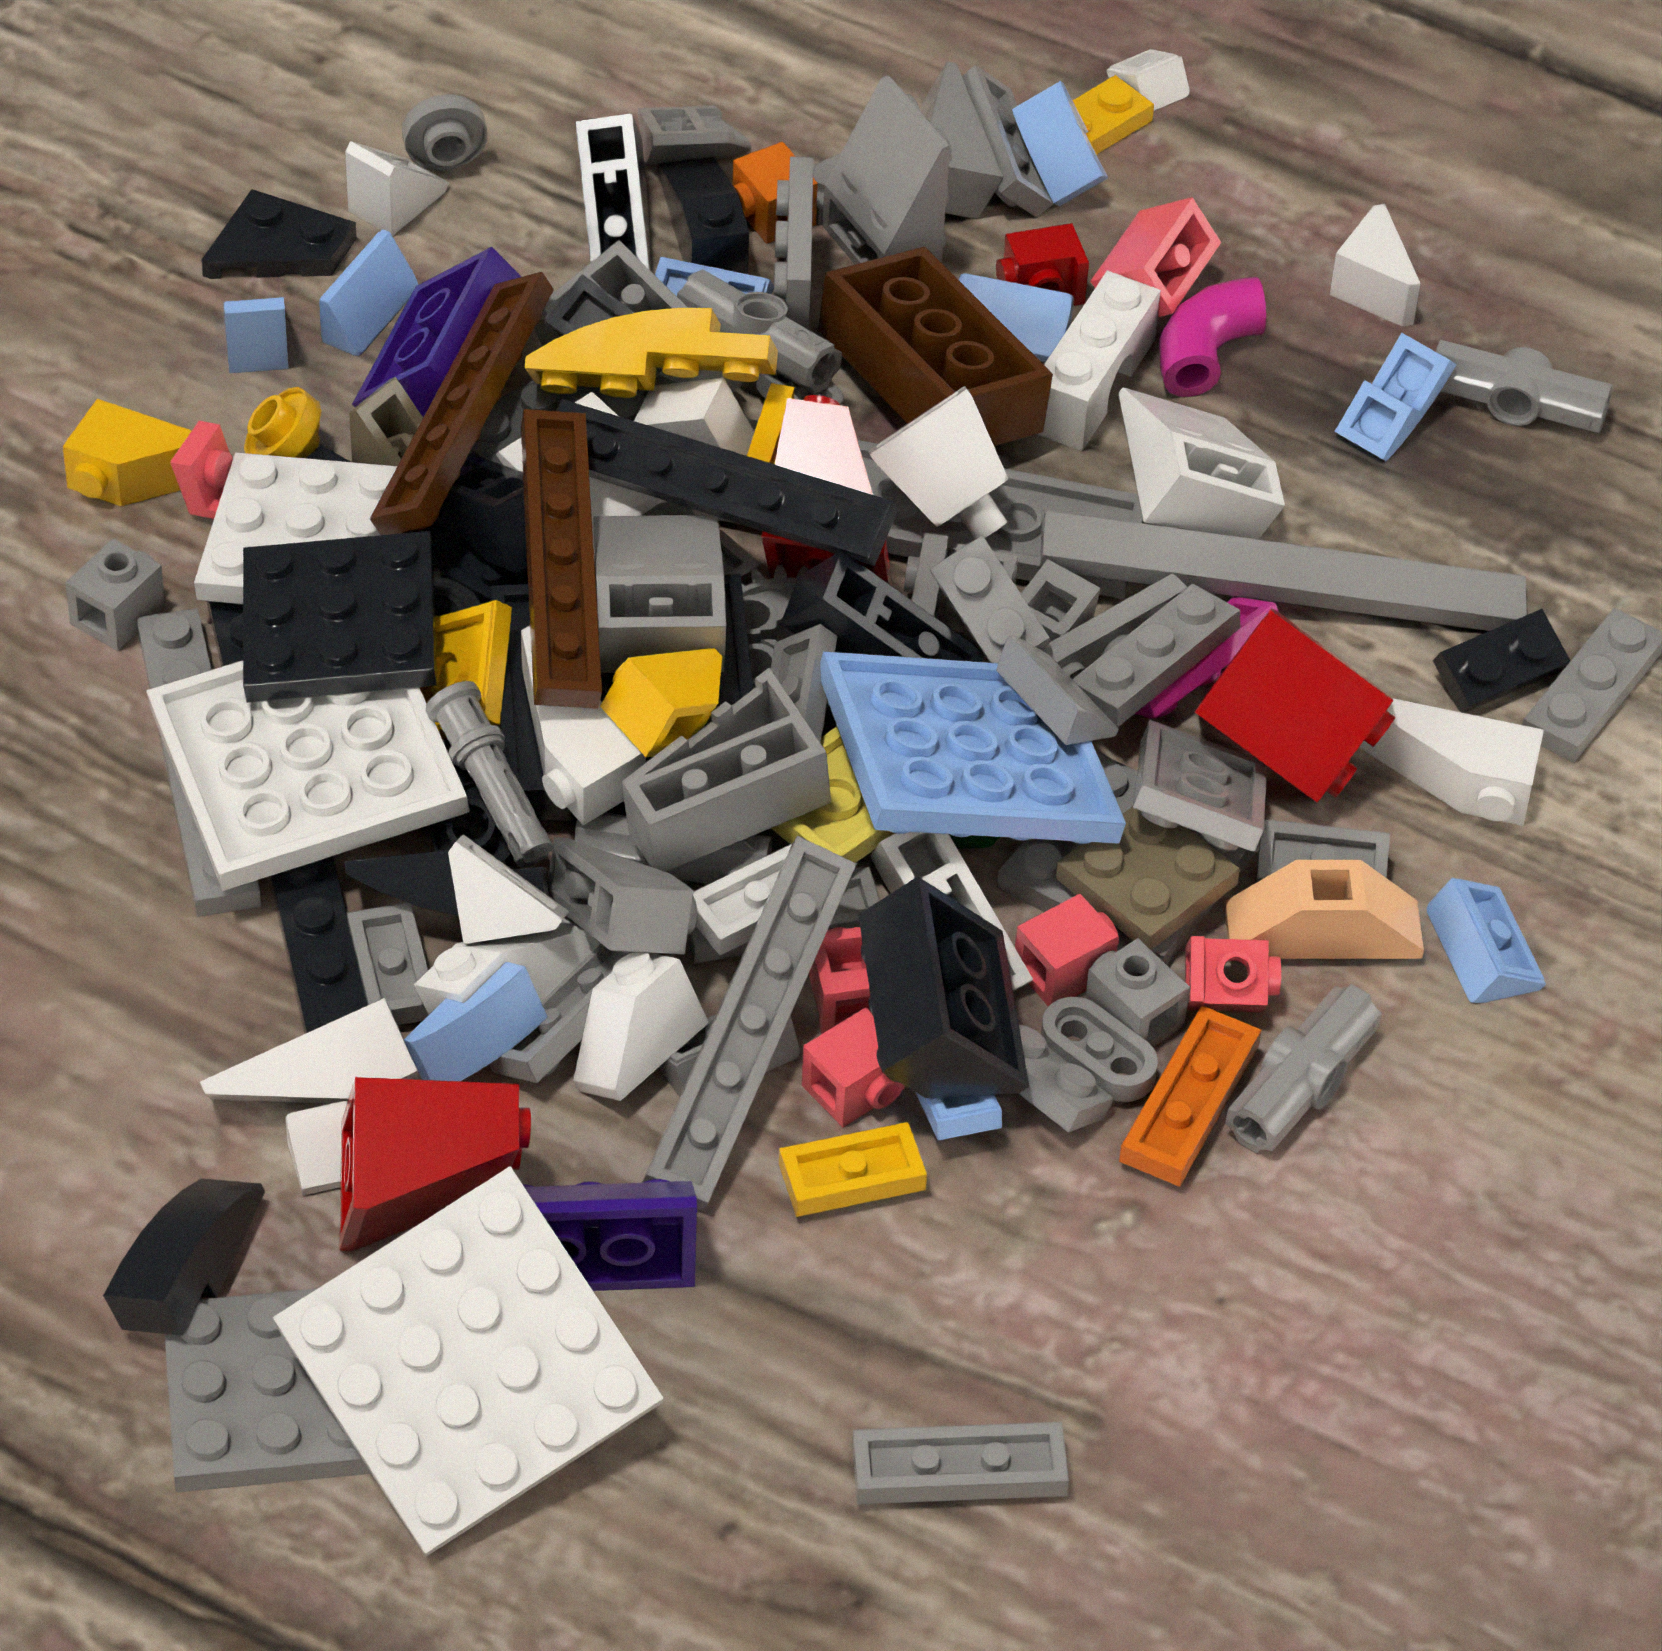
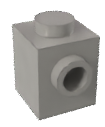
(114, 591)
(1139, 991)

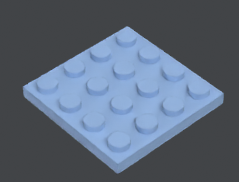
(962, 753)

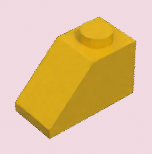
(122, 455)

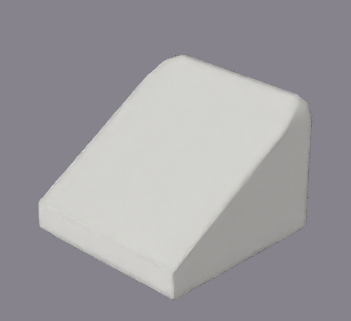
(1154, 75)
(316, 1146)

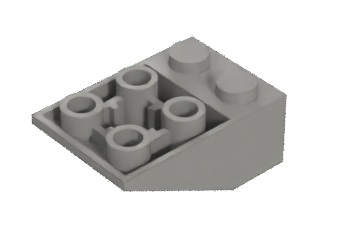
(889, 181)
(658, 586)

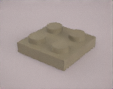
(1150, 879)

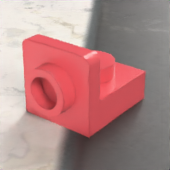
(202, 468)

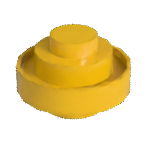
(285, 425)

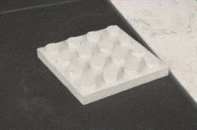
(301, 774)
(468, 1360)

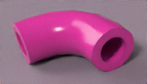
(1204, 324)

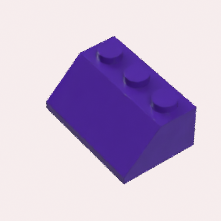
(435, 327)
(625, 1231)

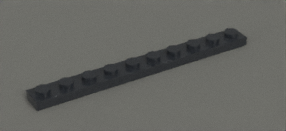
(305, 897)

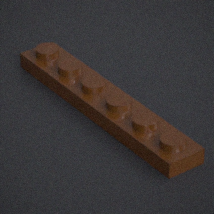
(462, 405)
(560, 560)

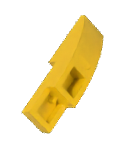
(627, 349)

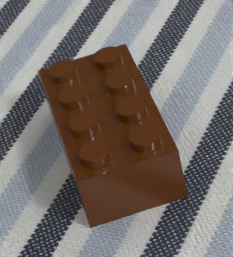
(927, 336)

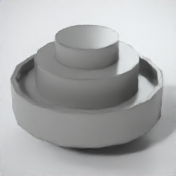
(444, 132)

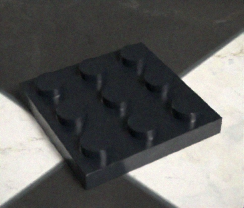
(338, 616)

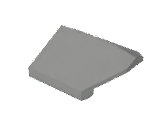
(687, 134)

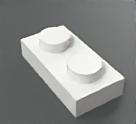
(734, 903)

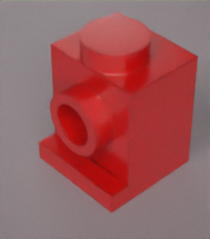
(1046, 260)

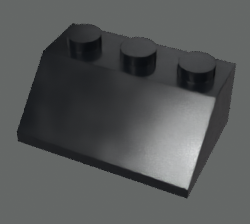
(941, 996)

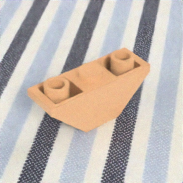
(1327, 913)

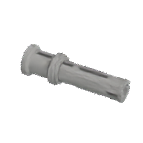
(479, 750)

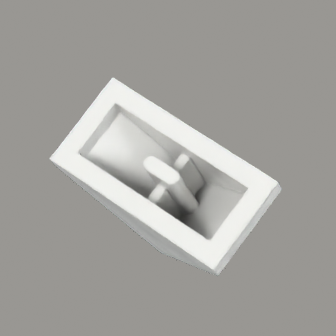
(388, 187)
(1376, 270)
(699, 411)
(495, 899)

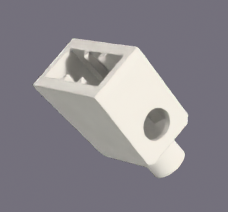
(947, 464)

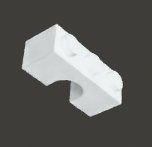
(1104, 339)

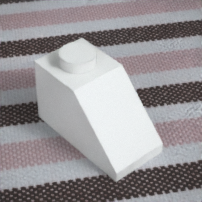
(636, 1023)

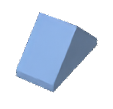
(256, 335)

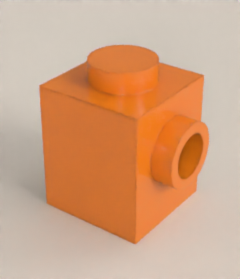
(756, 184)

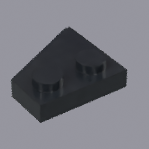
(279, 239)

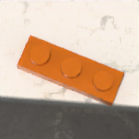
(1190, 1096)

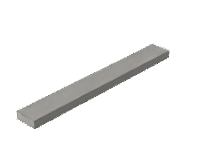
(1283, 571)

